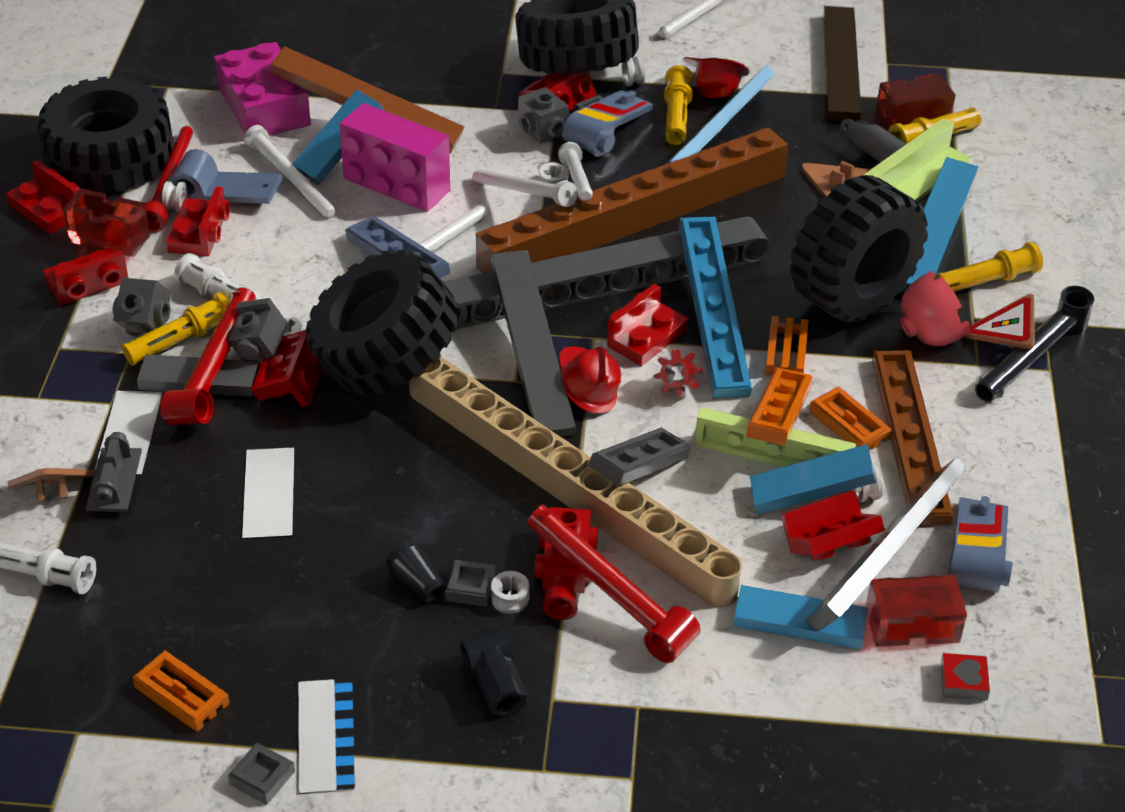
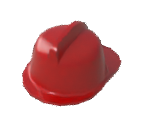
(717, 75)
(590, 378)

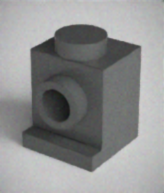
(257, 329)

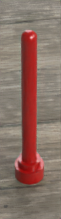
(155, 209)

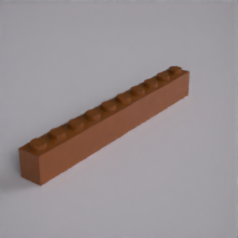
(640, 201)

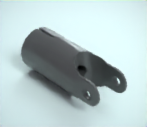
(871, 139)

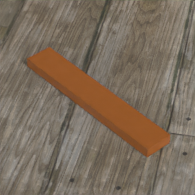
(340, 86)
(910, 427)

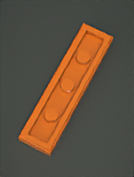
(779, 406)

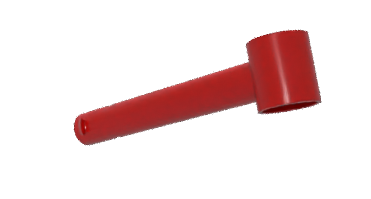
(195, 402)
(667, 631)

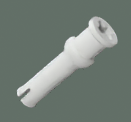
(205, 278)
(50, 566)

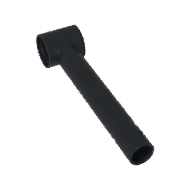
(1070, 318)

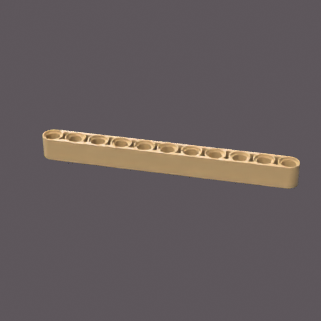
(564, 472)

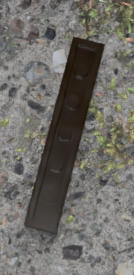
(841, 64)

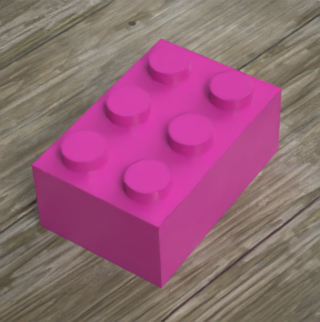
(258, 95)
(395, 157)

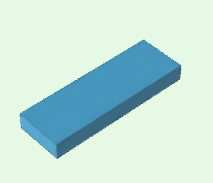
(325, 148)
(812, 479)
(787, 615)

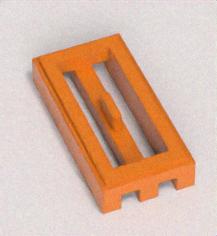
(789, 329)
(845, 422)
(169, 702)

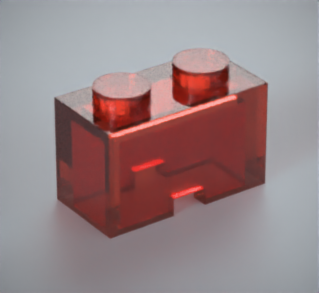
(904, 101)
(106, 223)
(915, 608)

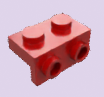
(829, 524)

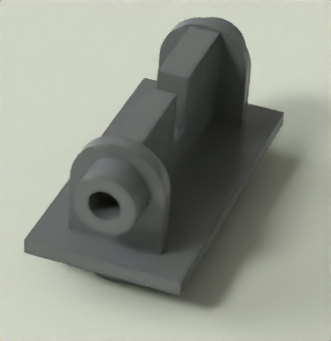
(114, 475)

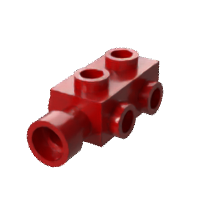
(559, 576)

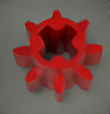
(688, 371)

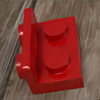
(569, 88)
(43, 197)
(199, 225)
(86, 275)
(644, 327)
(290, 371)

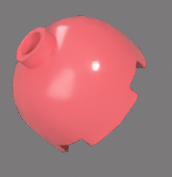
(932, 312)

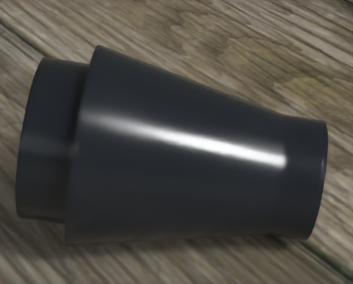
(414, 569)

